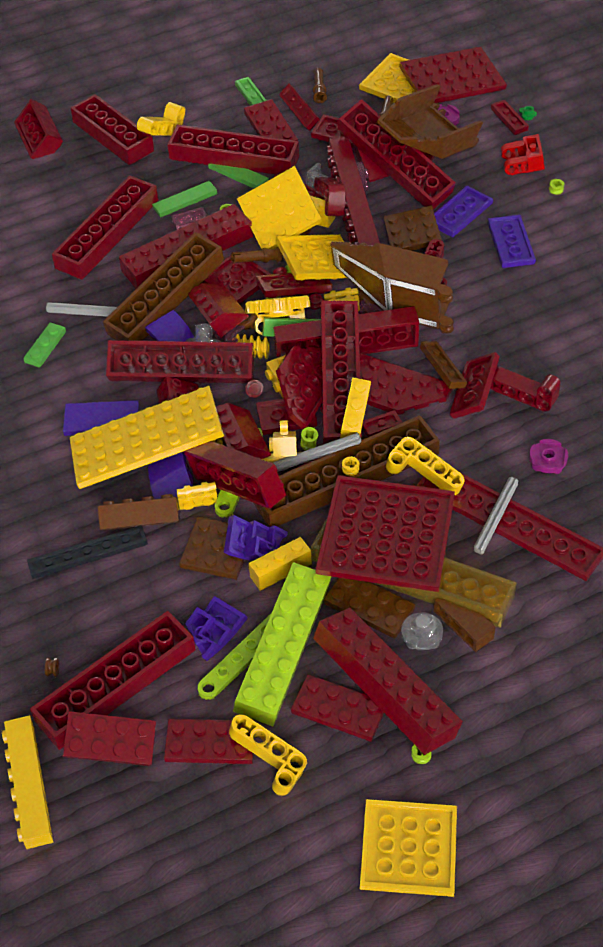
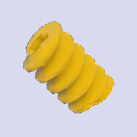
(261, 347)

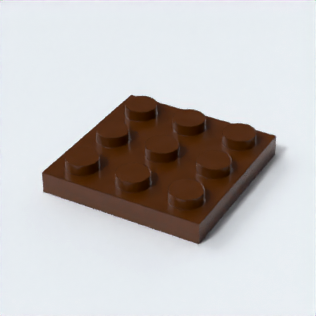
(412, 228)
(206, 550)

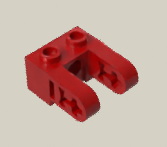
(528, 155)

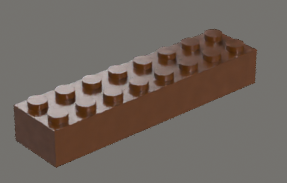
(164, 288)

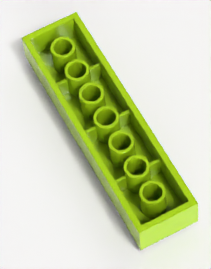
(282, 645)

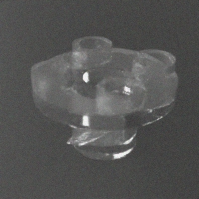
(203, 333)
(422, 631)

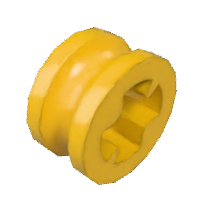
(354, 462)

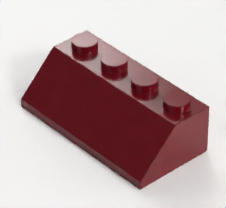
(38, 130)
(218, 307)
(241, 431)

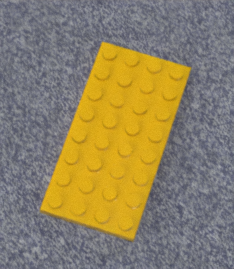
(145, 437)

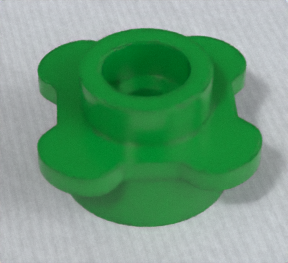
(528, 112)

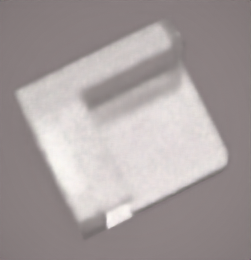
(314, 172)

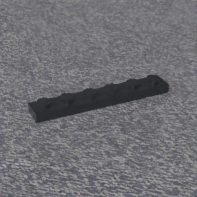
(87, 552)

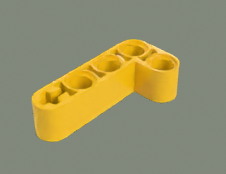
(164, 125)
(427, 468)
(264, 751)

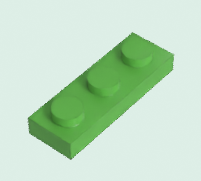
(44, 345)

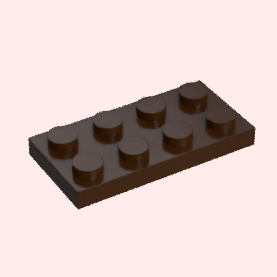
(371, 603)

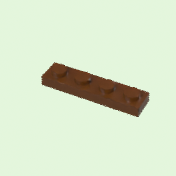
(443, 364)

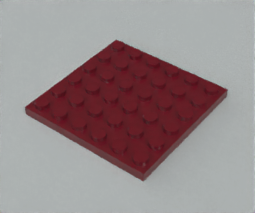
(386, 533)

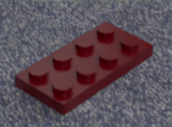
(269, 121)
(286, 285)
(479, 377)
(337, 708)
(109, 738)
(204, 742)

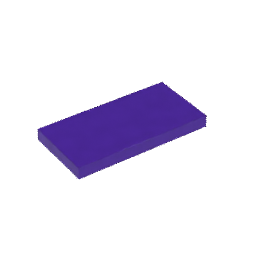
(461, 210)
(511, 241)
(85, 416)

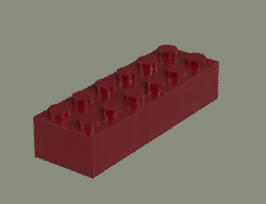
(112, 129)
(236, 473)

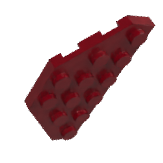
(301, 383)
(400, 387)

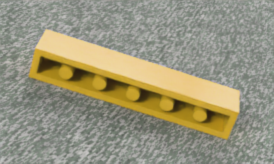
(28, 783)

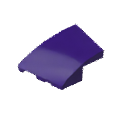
(169, 328)
(168, 475)
(251, 539)
(214, 626)

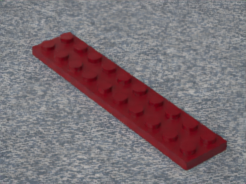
(527, 528)

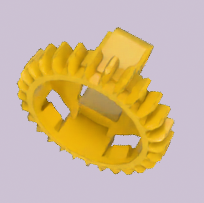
(277, 308)

